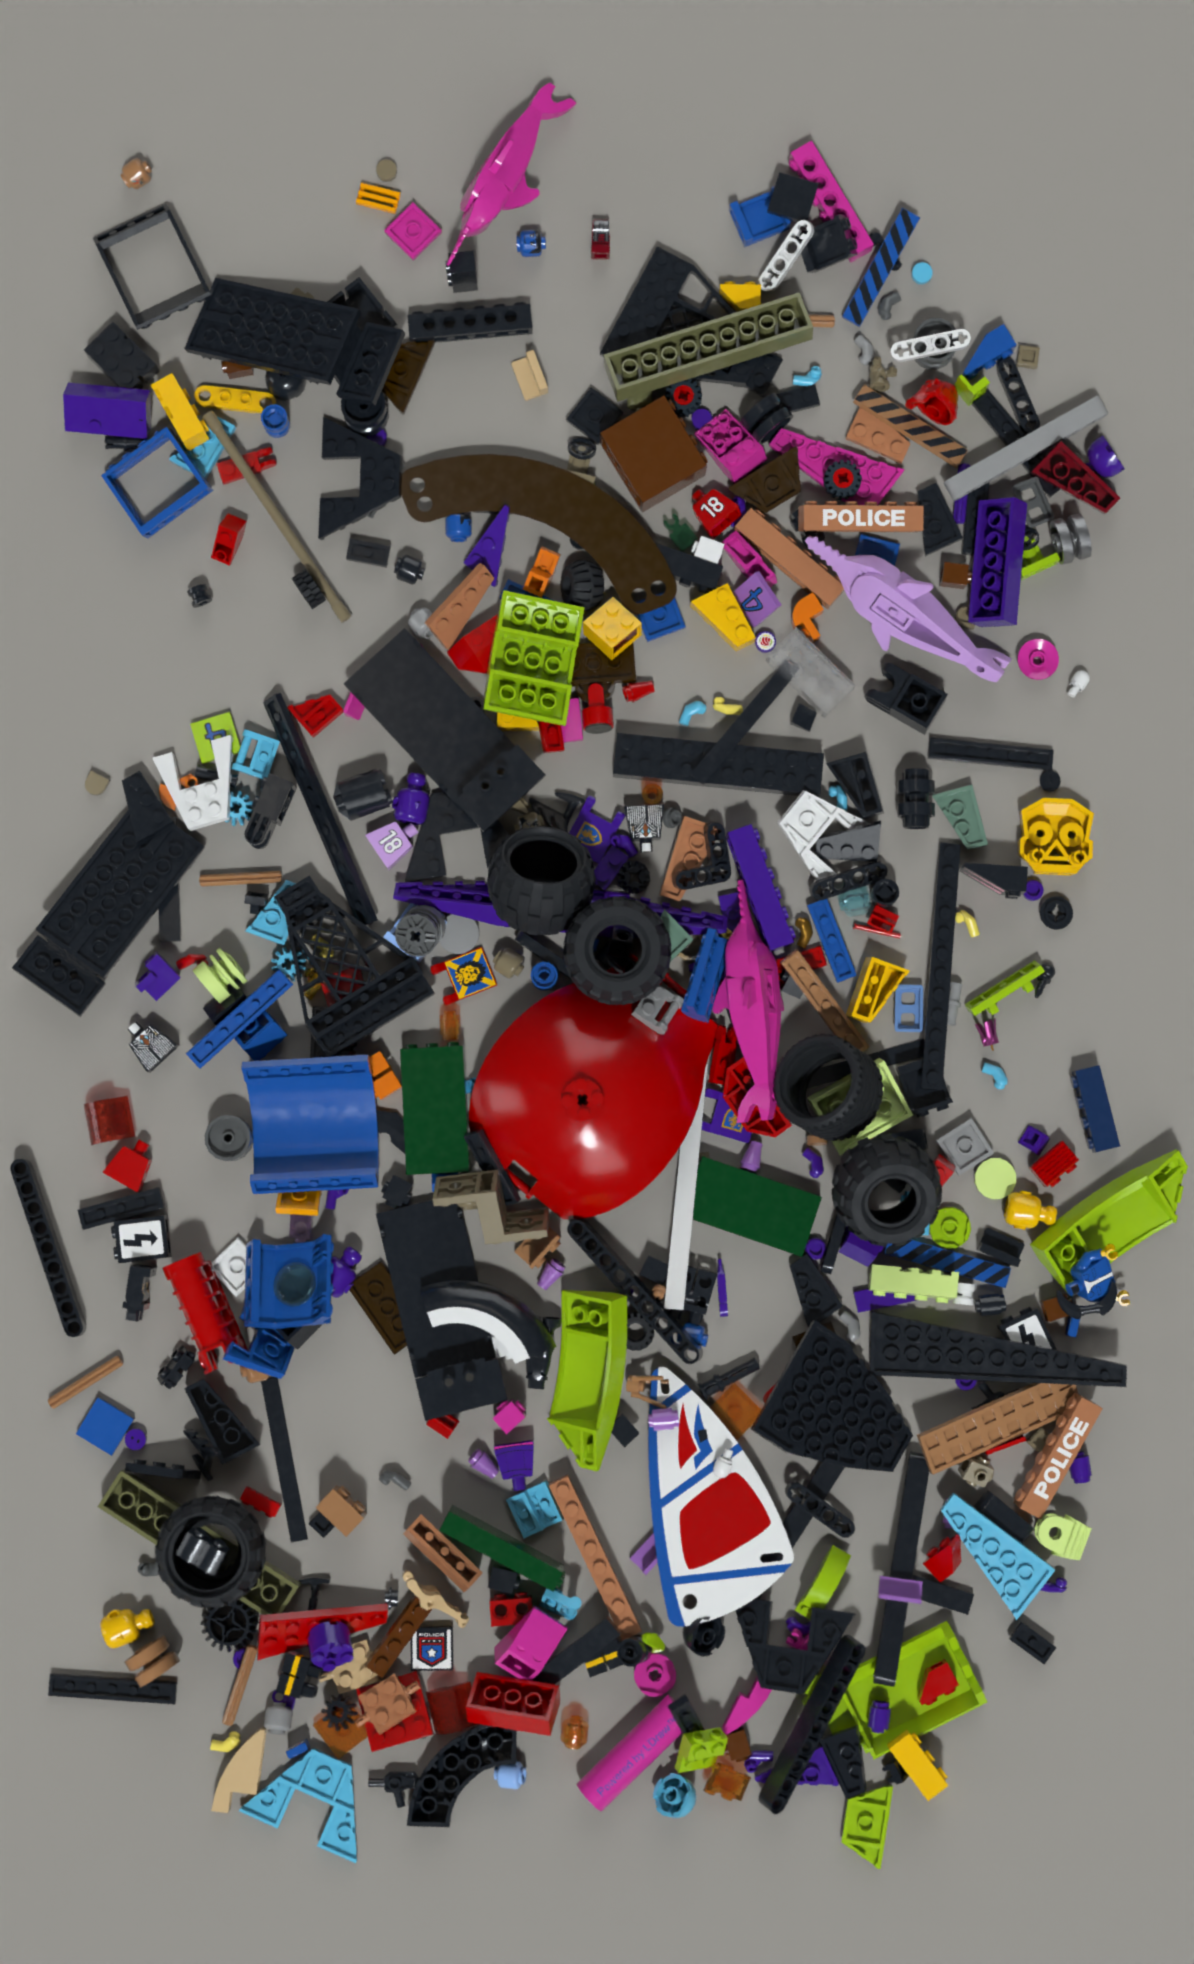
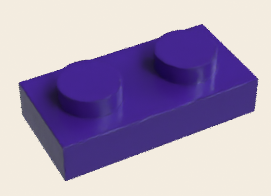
(609, 867)

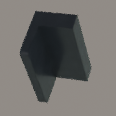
(218, 1011)
(1001, 1247)

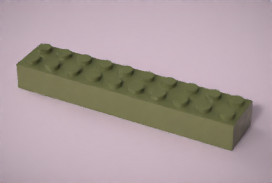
(708, 346)
(145, 1511)

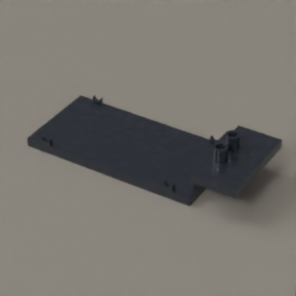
(295, 338)
(444, 730)
(105, 912)
(424, 1248)

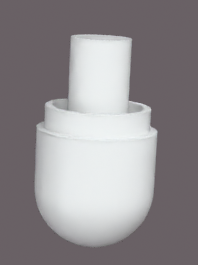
(1078, 683)
(723, 1464)

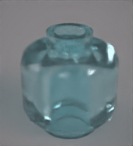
(855, 902)

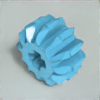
(243, 811)
(282, 961)

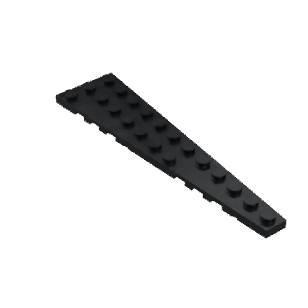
(937, 1351)

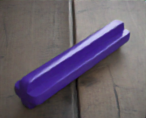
(961, 504)

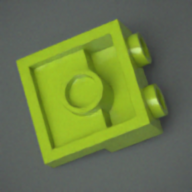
(700, 1749)

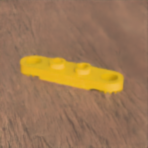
(233, 399)

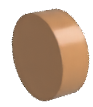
(815, 1141)

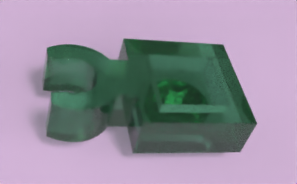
(682, 535)

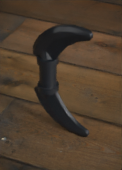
(1102, 1307)

